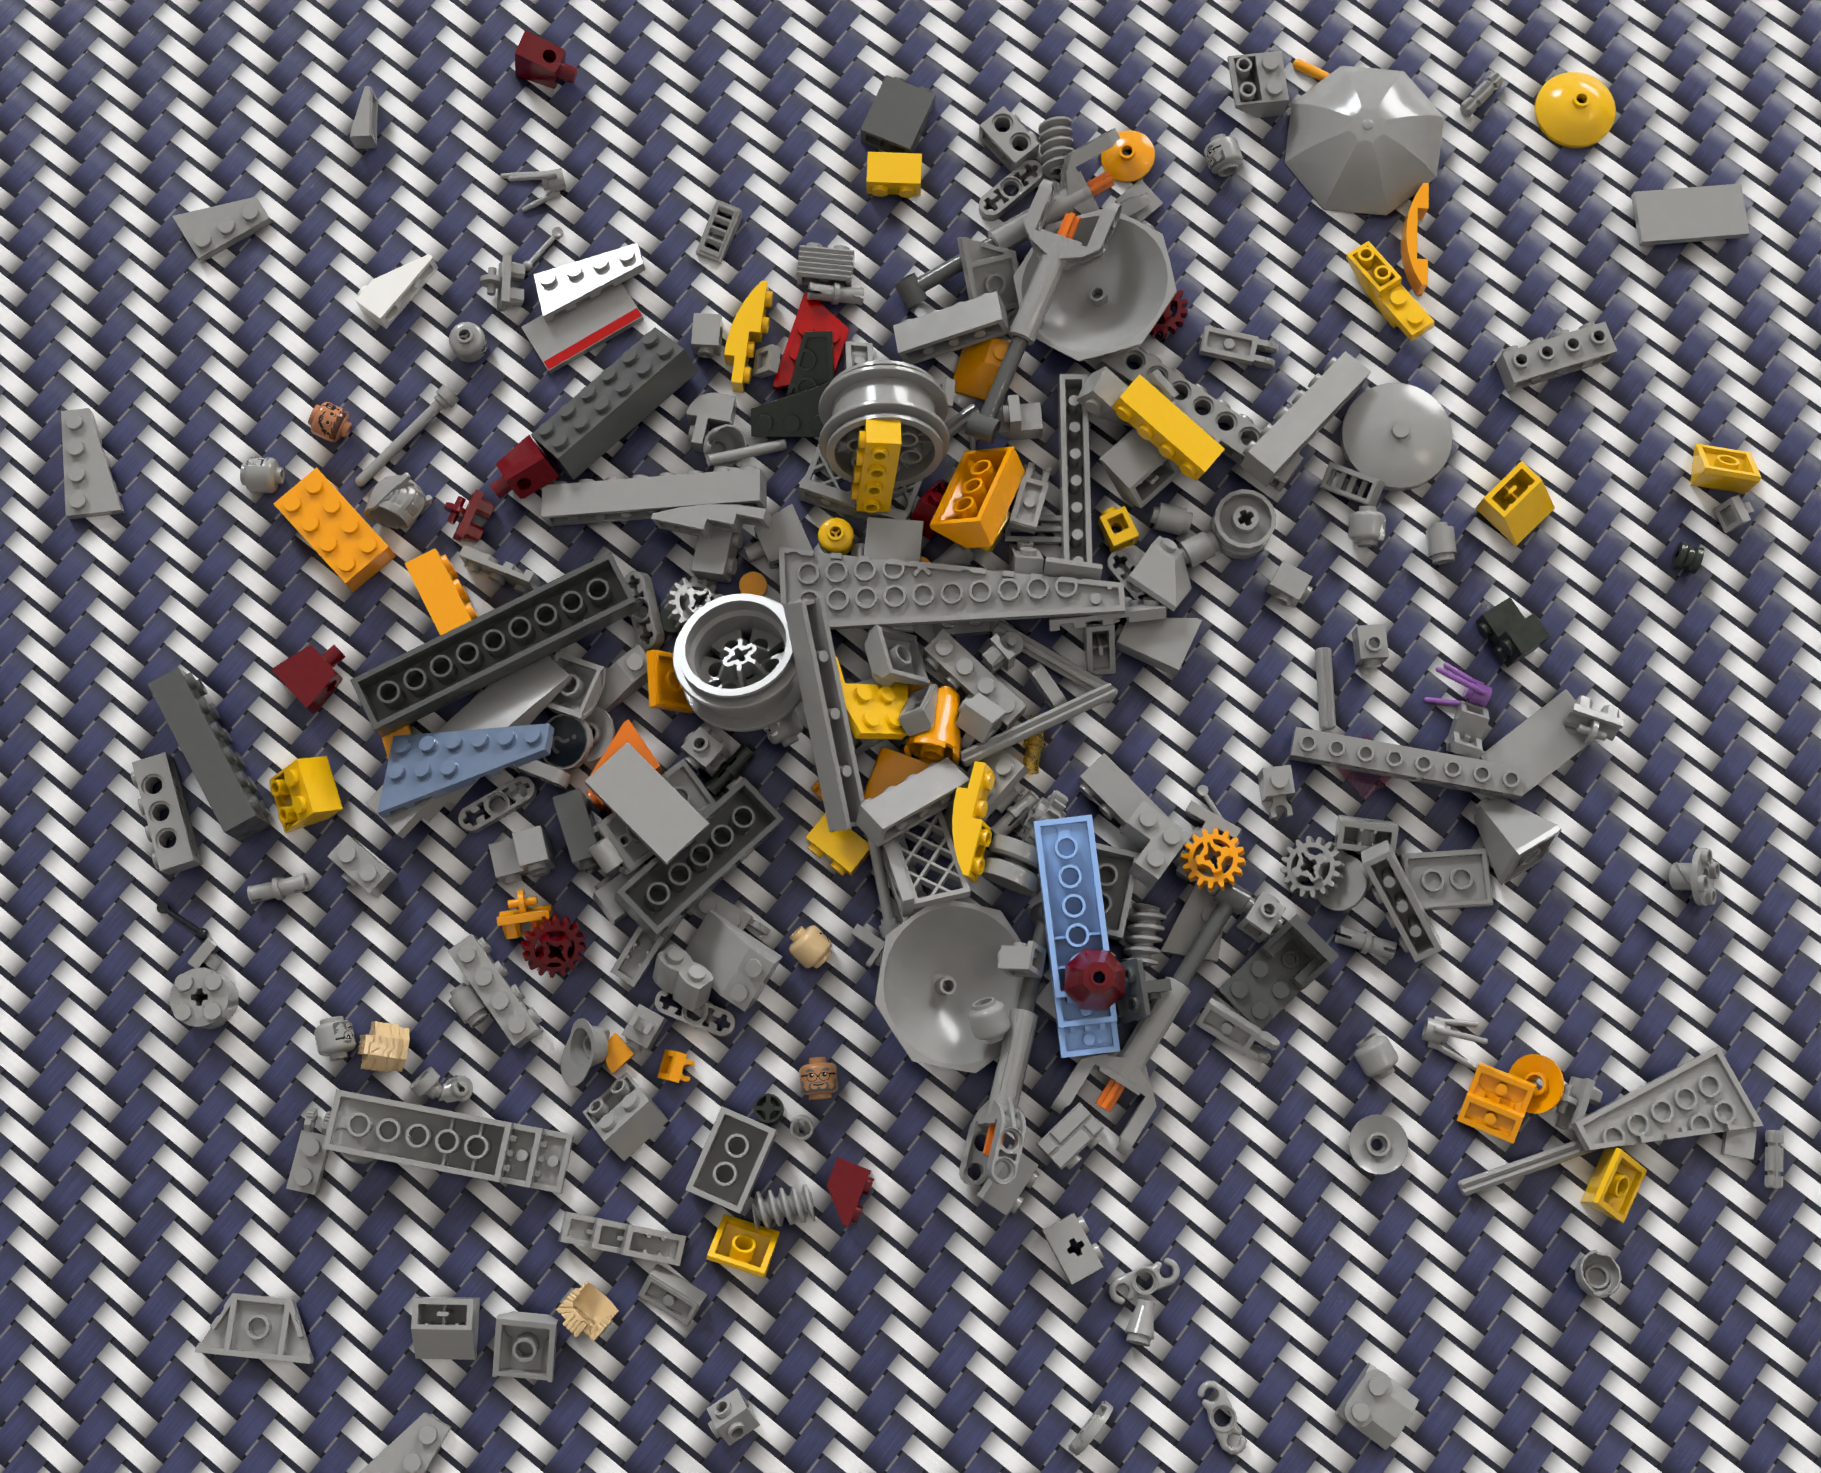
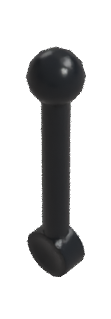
(164, 908)

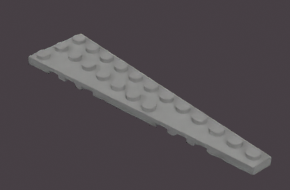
(905, 593)

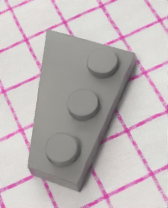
(508, 573)

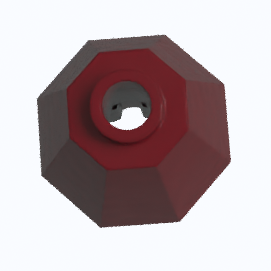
(1080, 983)

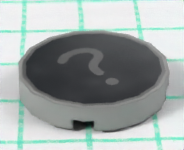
(570, 742)

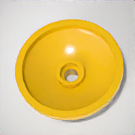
(1573, 122)

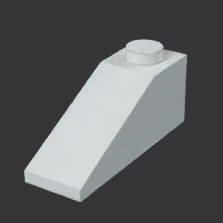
(391, 292)

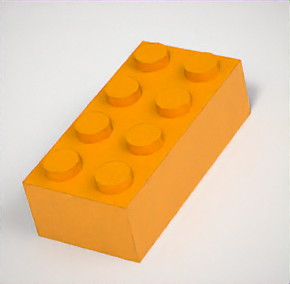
(334, 529)

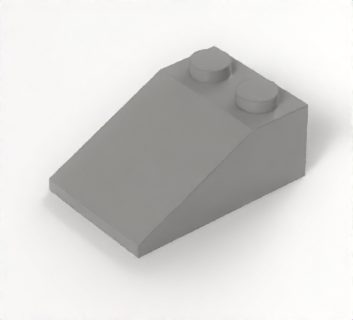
(734, 959)

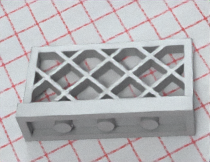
(840, 501)
(902, 878)

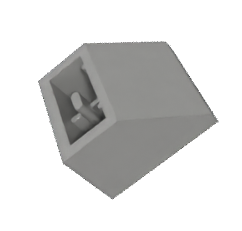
(1259, 83)
(1138, 469)
(625, 1116)
(445, 1327)

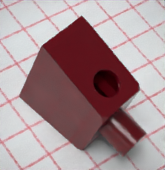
(542, 62)
(523, 470)
(311, 675)

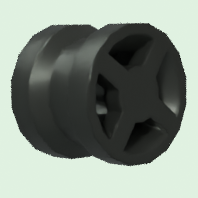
(1687, 557)
(765, 1106)

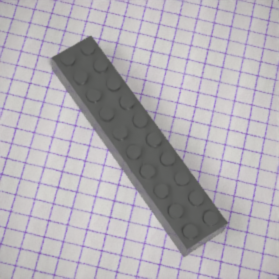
(494, 645)

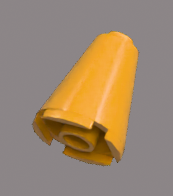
(944, 737)

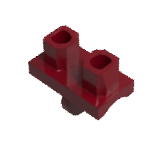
(477, 506)

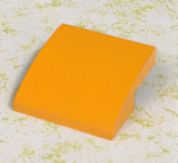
(890, 770)
(1496, 1102)

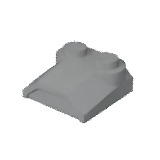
(894, 657)
(584, 689)
(525, 1345)
(1377, 1406)

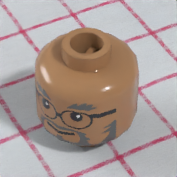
(818, 1079)

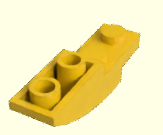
(1387, 293)
(745, 331)
(969, 831)

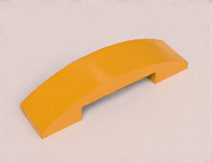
(1415, 269)

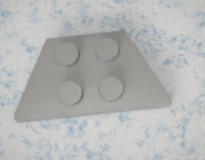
(989, 270)
(258, 1329)

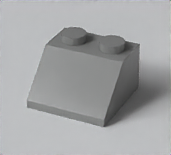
(1006, 1196)

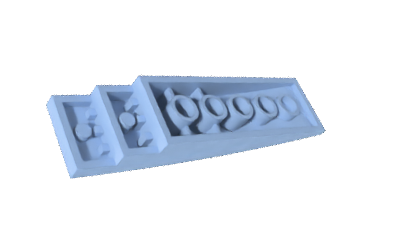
(1073, 923)

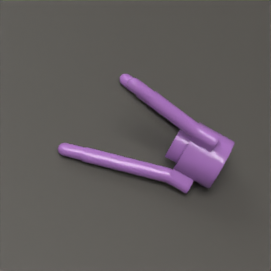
(1474, 692)

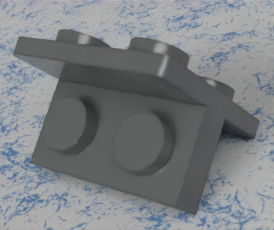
(1138, 992)

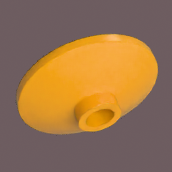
(1133, 166)
(1536, 1067)

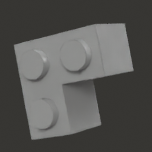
(1159, 840)
(523, 855)

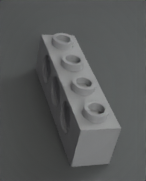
(185, 851)

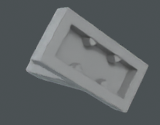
(1209, 821)

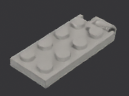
(611, 852)

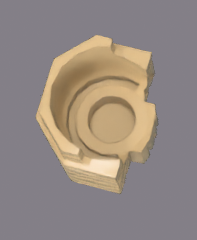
(384, 1047)
(587, 1311)

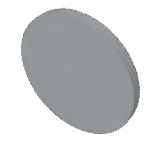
(1350, 888)

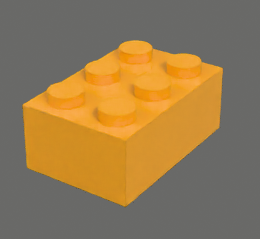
(440, 592)

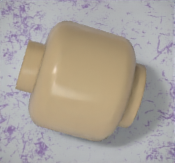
(810, 946)

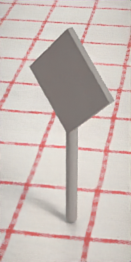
(1136, 190)

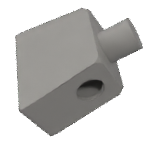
(784, 532)

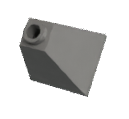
(1513, 836)

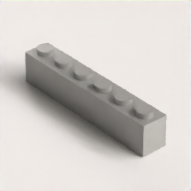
(1304, 419)

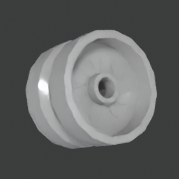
(1257, 525)
(1013, 866)

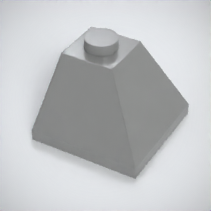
(1163, 573)

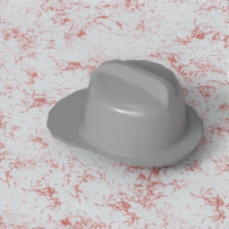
(584, 1049)

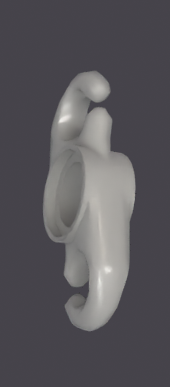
(1129, 1280)
(1232, 1427)

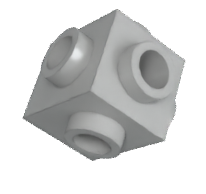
(705, 751)
(1261, 916)
(732, 1417)

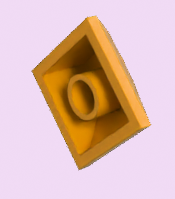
(979, 367)

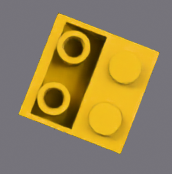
(1517, 504)
(305, 793)

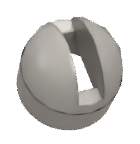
(795, 1127)

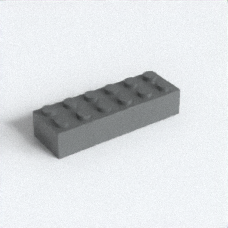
(614, 403)
(210, 754)
(665, 893)

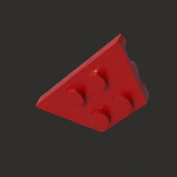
(810, 317)

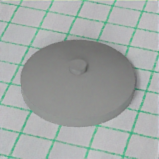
(1396, 436)

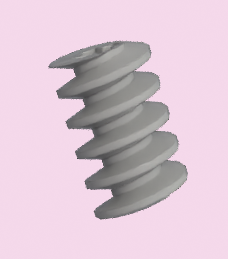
(1055, 144)
(1144, 933)
(783, 1206)

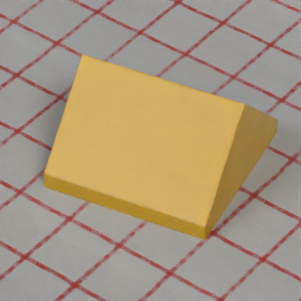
(1723, 469)
(1614, 1184)
(742, 1246)

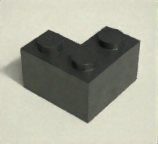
(1511, 632)

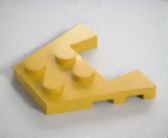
(874, 709)

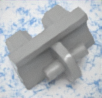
(507, 272)
(1002, 652)
(1594, 723)
(1575, 1101)

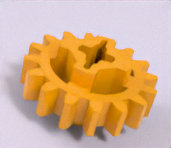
(1224, 855)

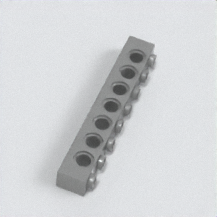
(1196, 397)
(1408, 763)

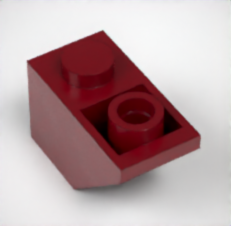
(928, 505)
(846, 1188)

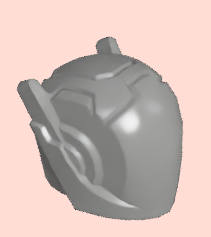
(396, 502)

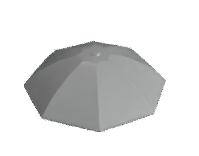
(1364, 140)
(1108, 301)
(935, 973)

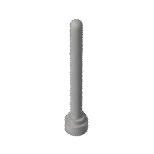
(443, 399)
(888, 922)

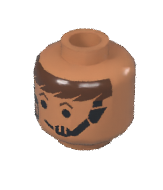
(329, 422)

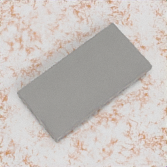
(1690, 214)
(894, 540)
(1540, 742)
(647, 803)

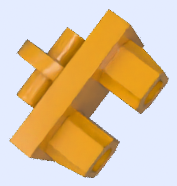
(512, 919)

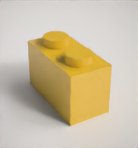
(894, 174)
(841, 847)

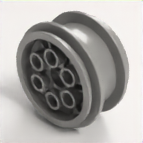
(885, 393)
(721, 630)

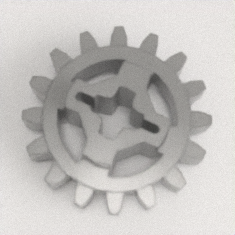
(685, 596)
(1044, 810)
(1301, 871)

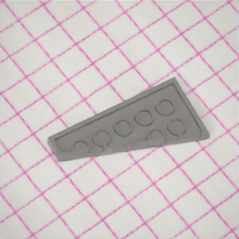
(1682, 1103)

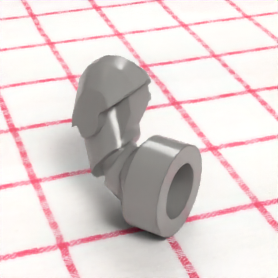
(455, 1089)

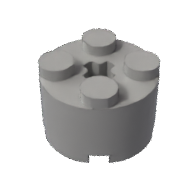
(192, 986)

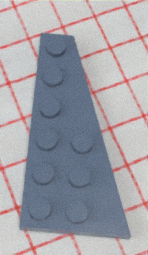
(452, 760)

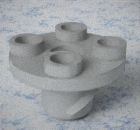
(1697, 877)

